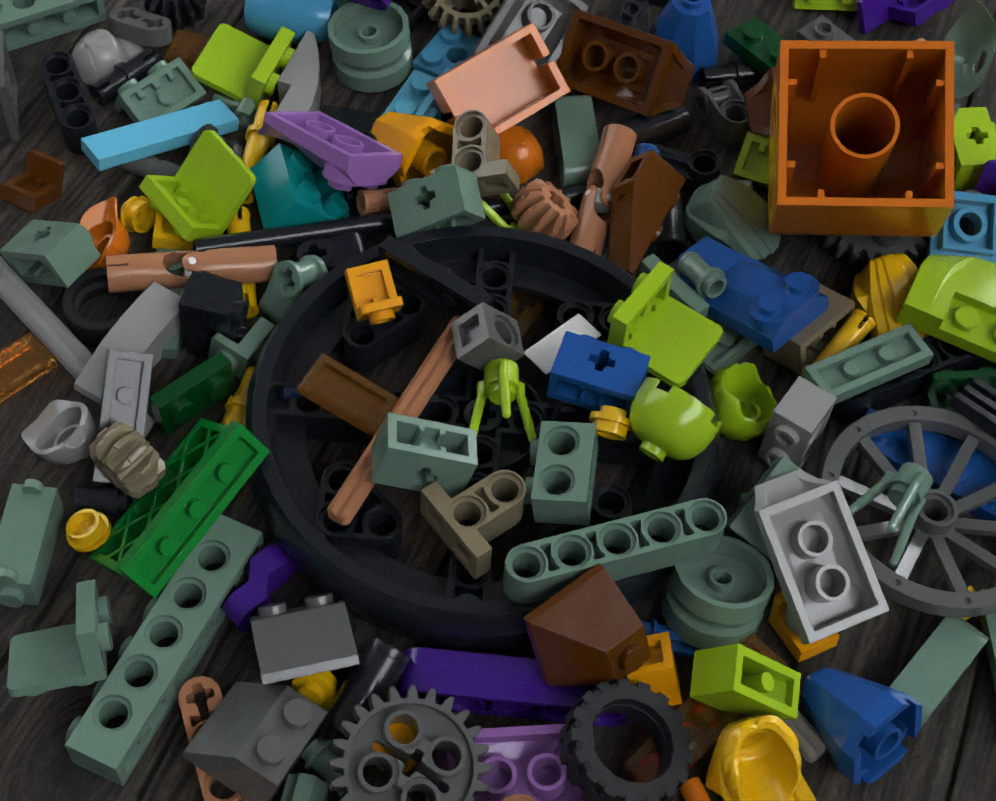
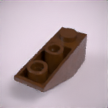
(638, 207)

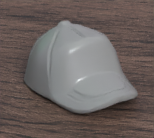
(99, 52)
(62, 432)

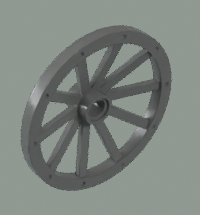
(939, 517)

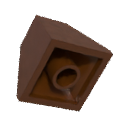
(587, 633)

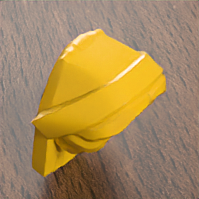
(882, 290)
(758, 762)

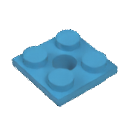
(444, 49)
(953, 241)

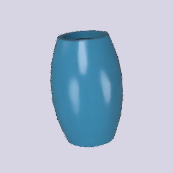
(299, 16)

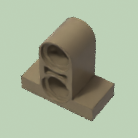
(482, 152)
(477, 505)

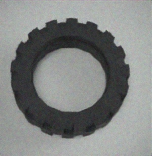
(652, 713)

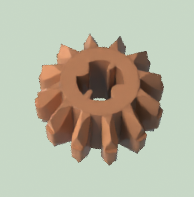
(544, 210)

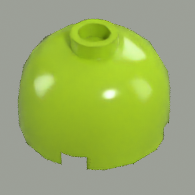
(671, 422)

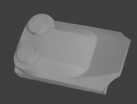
(816, 555)

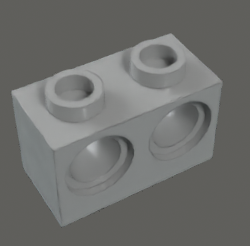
(797, 423)

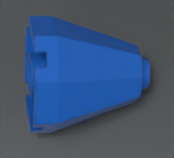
(693, 29)
(860, 721)

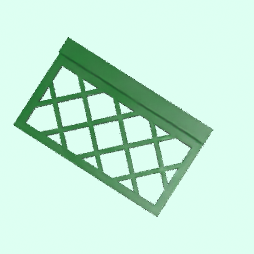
(195, 503)

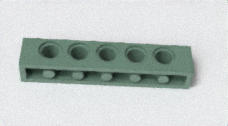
(118, 750)

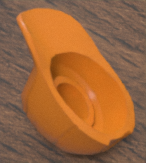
(522, 152)
(107, 231)

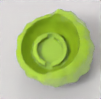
(742, 401)

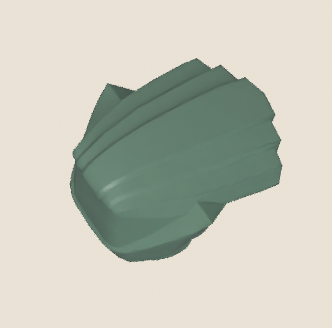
(732, 216)

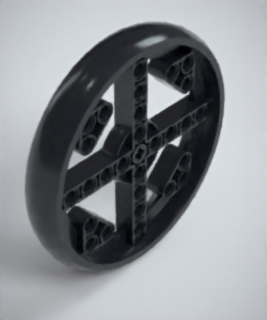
(361, 564)

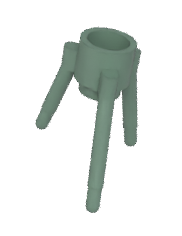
(905, 492)

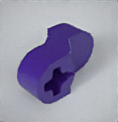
(267, 572)

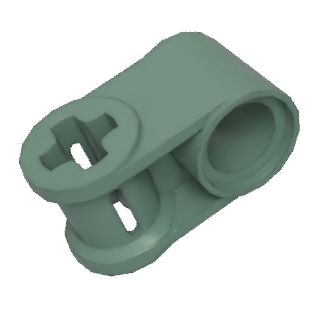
(288, 283)

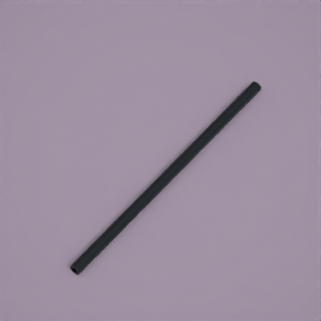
(363, 224)

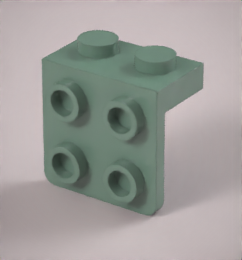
(64, 653)

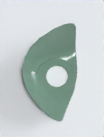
(971, 35)

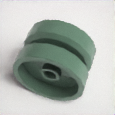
(370, 47)
(719, 595)

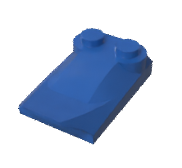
(758, 298)

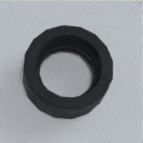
(83, 289)

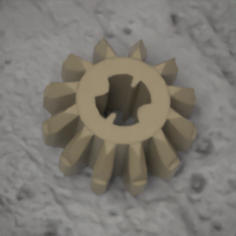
(127, 459)

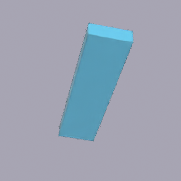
(156, 134)

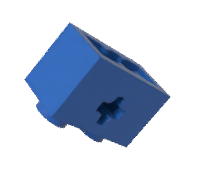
(596, 373)

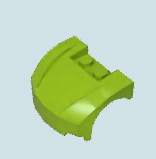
(954, 302)

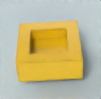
(166, 238)

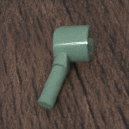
(242, 109)

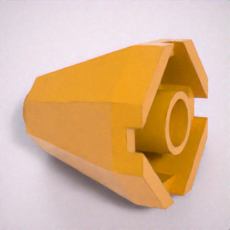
(421, 140)

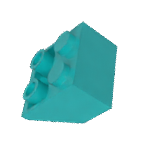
(294, 190)

